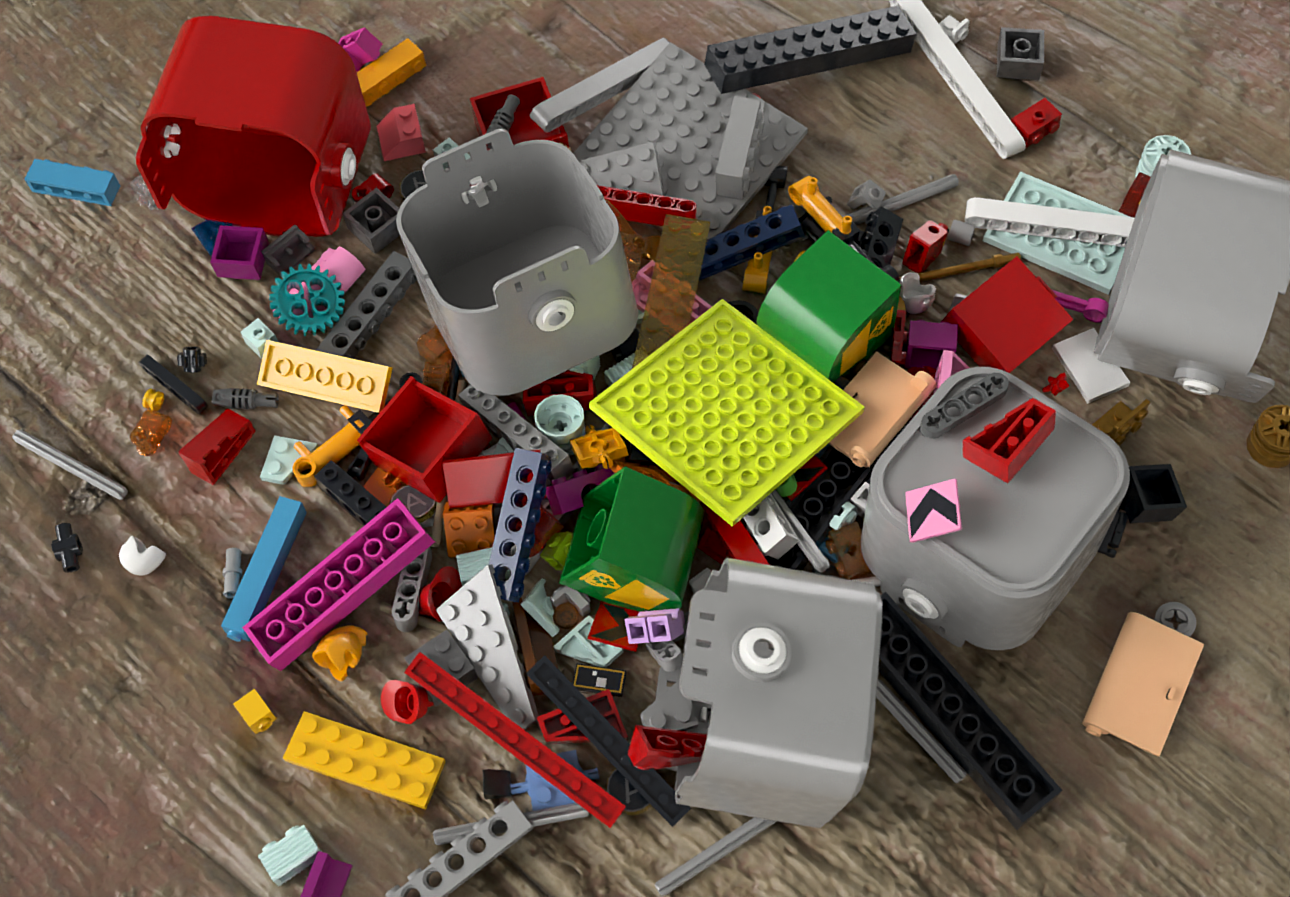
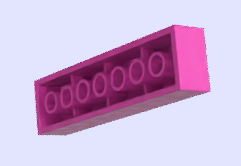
(338, 585)

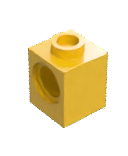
(255, 711)

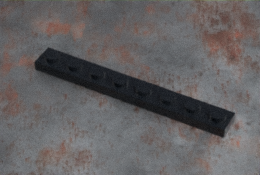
(606, 739)

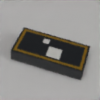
(597, 679)

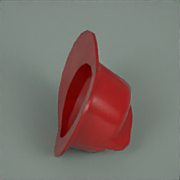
(443, 586)
(404, 701)

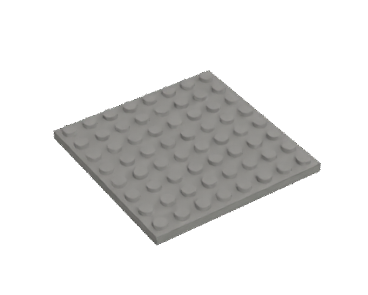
(687, 120)

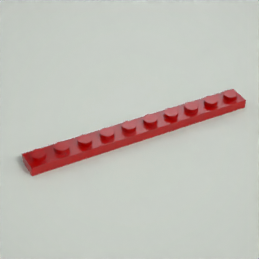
(515, 740)

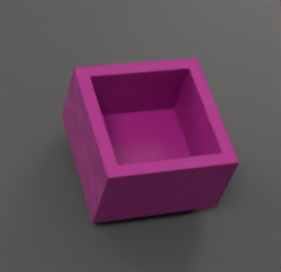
(239, 252)
(927, 342)

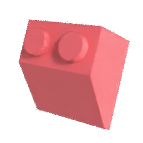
(400, 133)

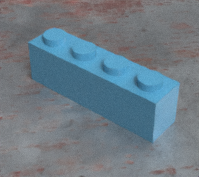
(72, 182)

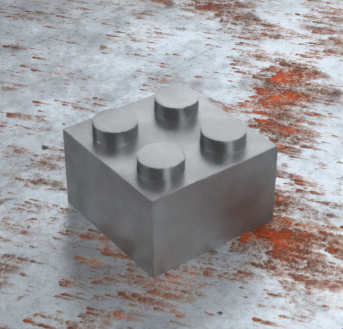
(1020, 53)
(373, 220)
(449, 656)

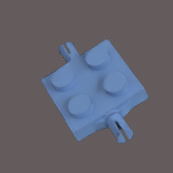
(543, 793)

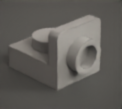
(867, 193)

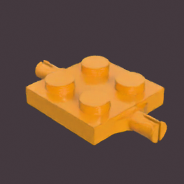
(598, 447)

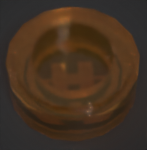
(566, 616)

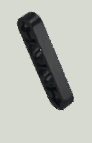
(173, 384)

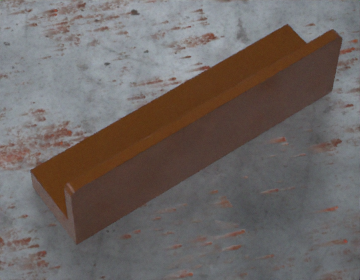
(534, 642)

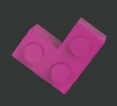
(361, 47)

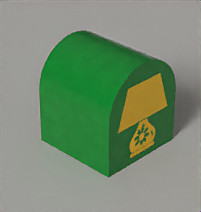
(831, 307)
(634, 543)

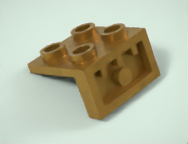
(1122, 420)

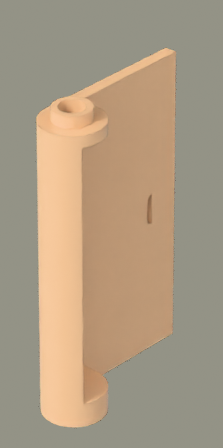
(889, 402)
(1136, 680)

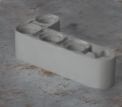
(407, 584)

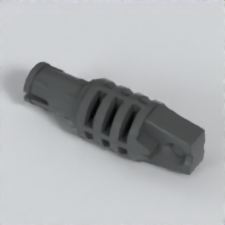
(505, 116)
(243, 398)

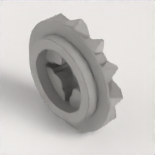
(1182, 613)

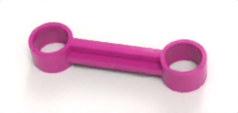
(1092, 309)

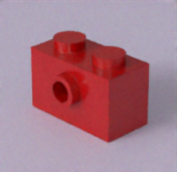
(1037, 121)

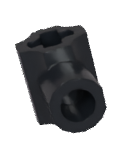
(67, 547)

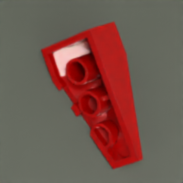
(665, 747)

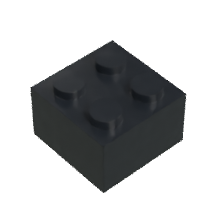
(1153, 494)

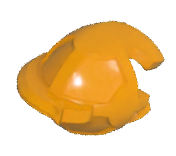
(340, 650)

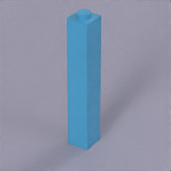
(264, 567)

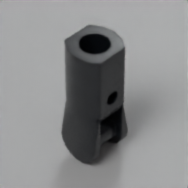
(353, 468)

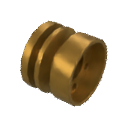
(1270, 437)

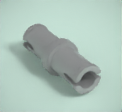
(232, 572)

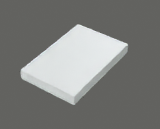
(1091, 376)

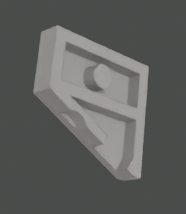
(670, 711)

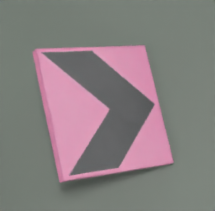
(933, 510)

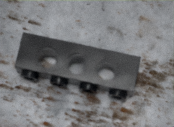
(881, 236)
(348, 493)

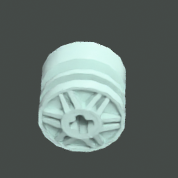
(1154, 149)
(560, 420)

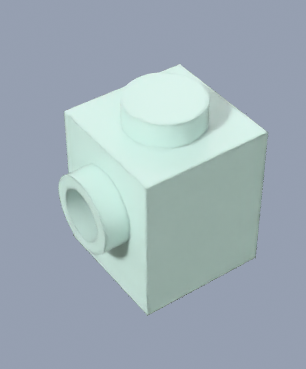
(256, 336)

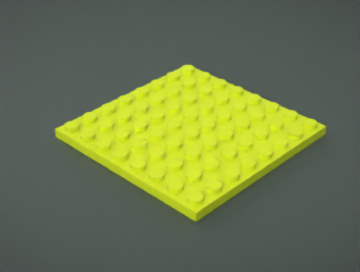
(726, 410)

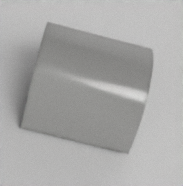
(961, 232)

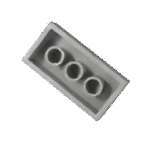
(739, 147)

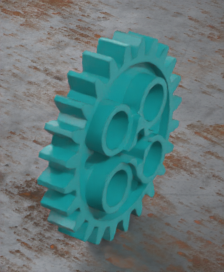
(327, 296)

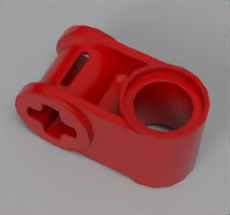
(370, 184)

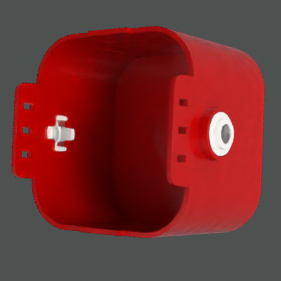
(255, 126)

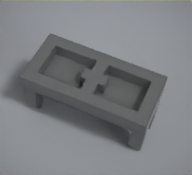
(288, 250)

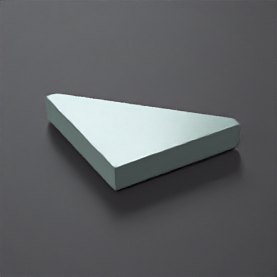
(540, 607)

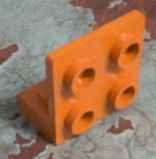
(468, 528)

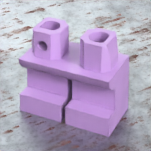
(655, 626)

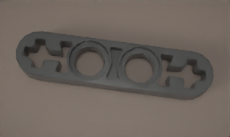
(966, 407)

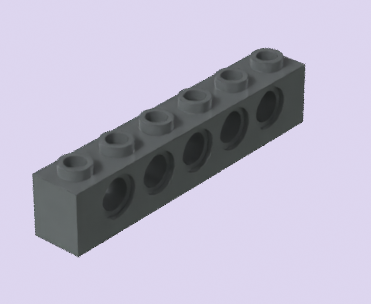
(368, 301)

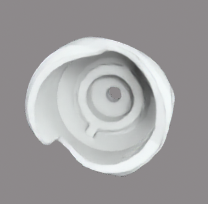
(916, 296)
(139, 559)

